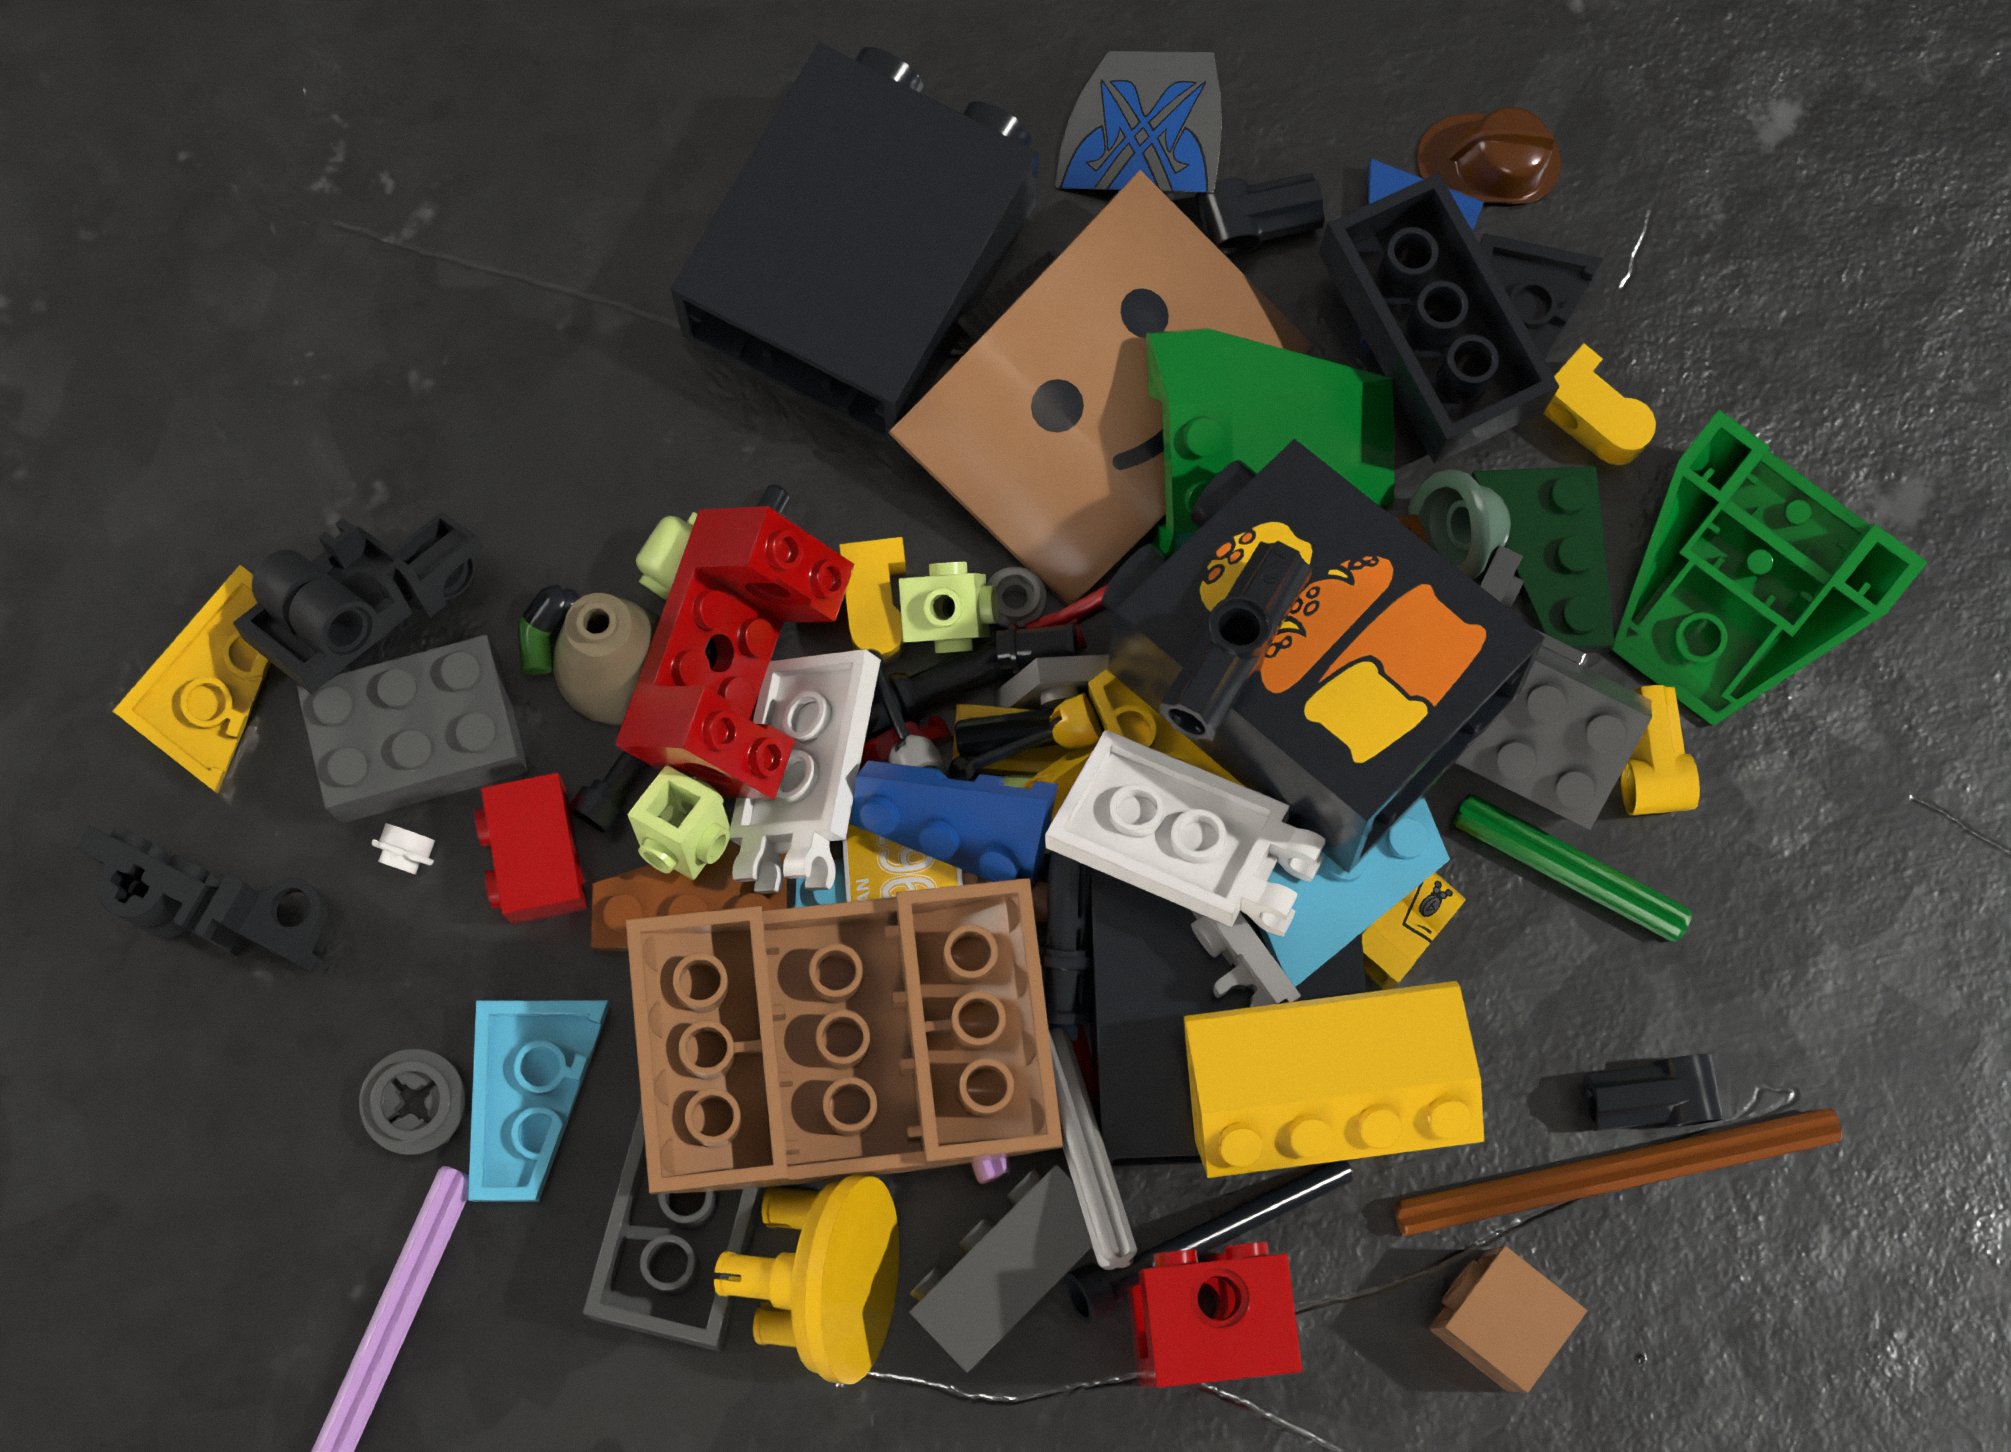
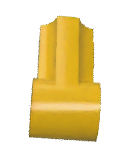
(1659, 772)

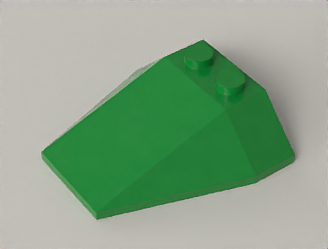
(1247, 403)
(1751, 575)

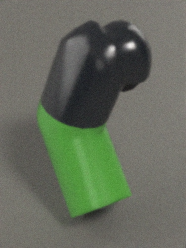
(537, 624)

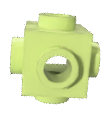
(926, 601)
(680, 823)

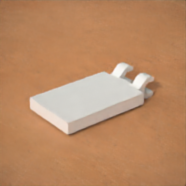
(827, 711)
(1184, 834)

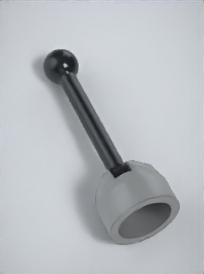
(910, 749)

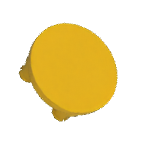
(839, 1284)

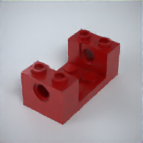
(738, 586)
(1245, 1338)

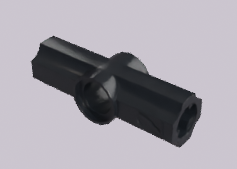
(1221, 670)

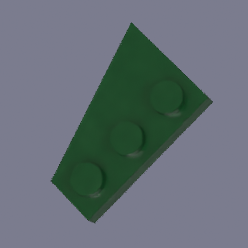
(1563, 551)

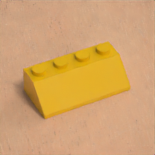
(1333, 1079)

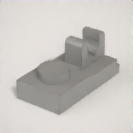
(1253, 961)

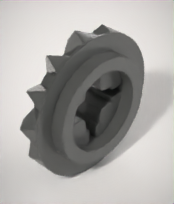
(382, 1100)

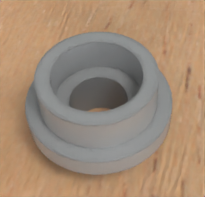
(1026, 582)

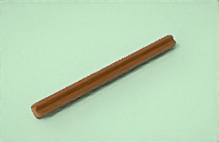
(1617, 1171)

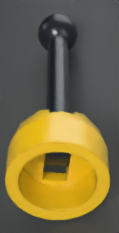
(1071, 726)

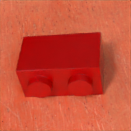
(531, 849)

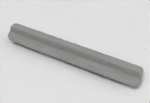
(1089, 1160)

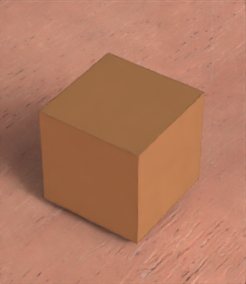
(1506, 1319)

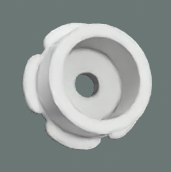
(404, 848)

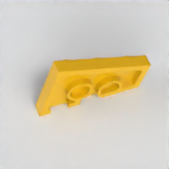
(202, 686)

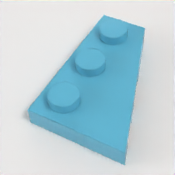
(1343, 905)
(524, 1090)

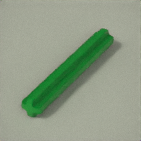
(1572, 867)

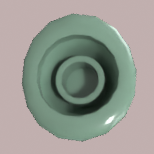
(1461, 519)

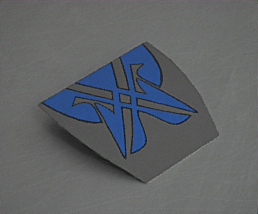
(1145, 116)

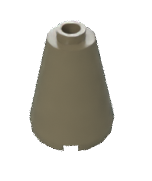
(602, 655)

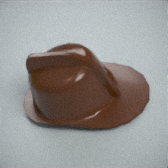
(1492, 155)

